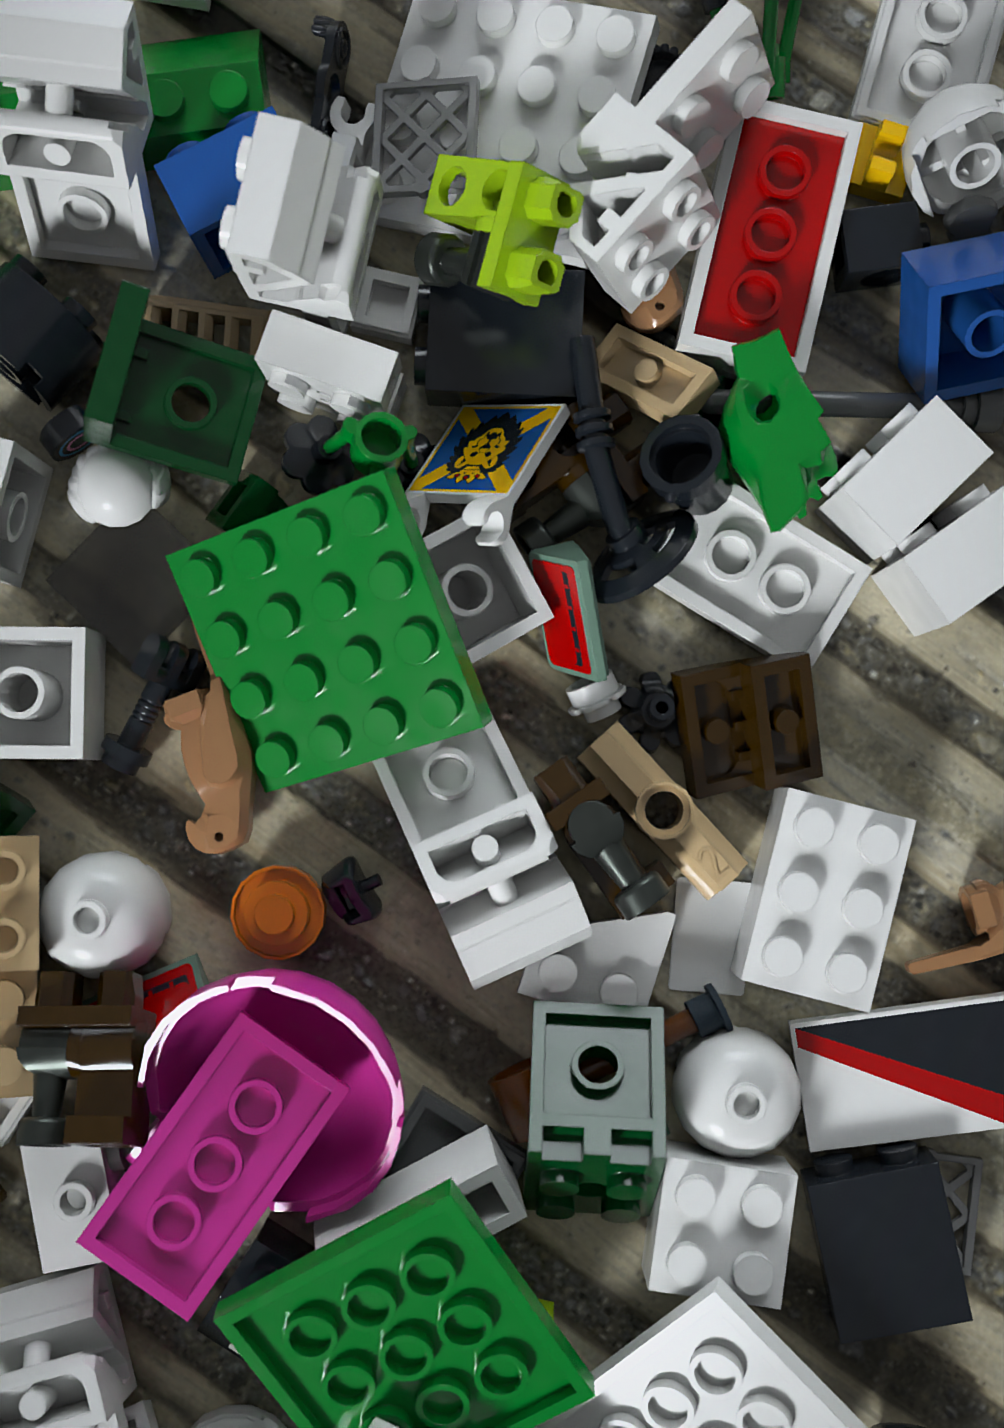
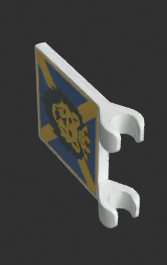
(486, 464)

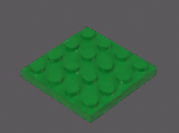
(331, 632)
(407, 1326)

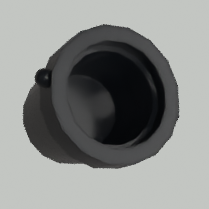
(687, 464)

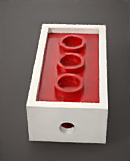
(773, 245)

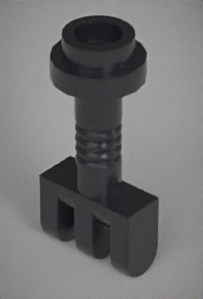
(166, 668)

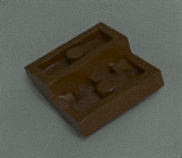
(747, 724)

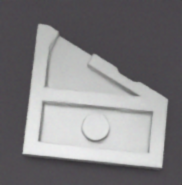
(608, 968)

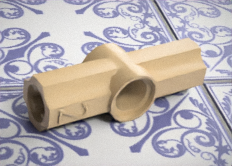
(691, 839)

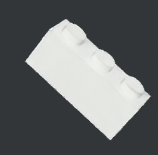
(472, 1163)

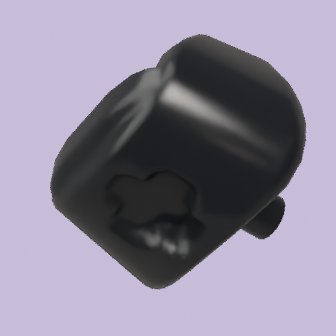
(351, 892)

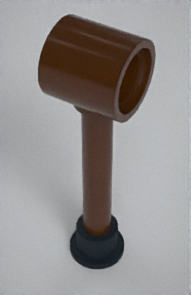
(512, 1085)

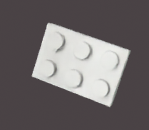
(764, 586)

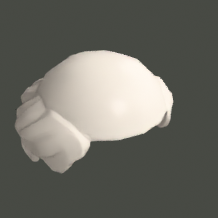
(116, 487)

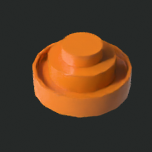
(278, 912)

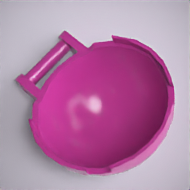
(326, 1026)

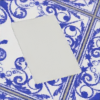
(706, 938)

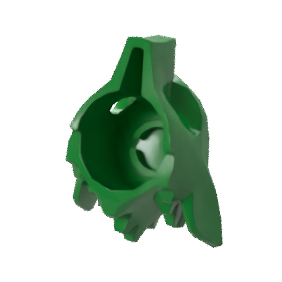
(784, 447)

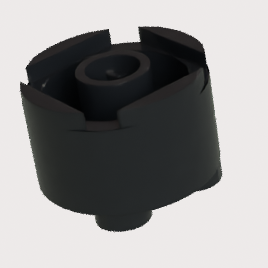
(42, 340)

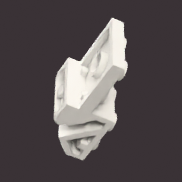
(78, 130)
(649, 158)
(301, 221)
(484, 852)
(63, 1352)

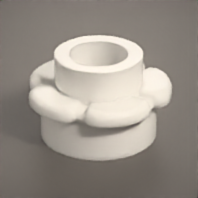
(594, 698)

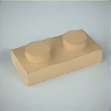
(653, 375)

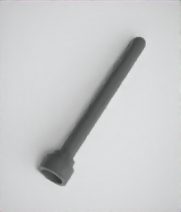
(979, 411)

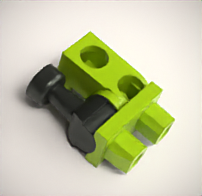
(513, 227)

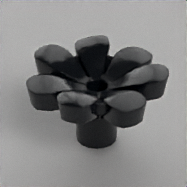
(644, 716)

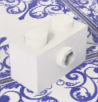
(65, 1194)

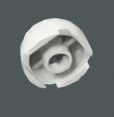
(956, 147)
(104, 914)
(736, 1092)

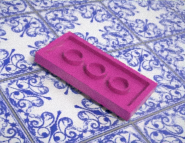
(213, 1165)

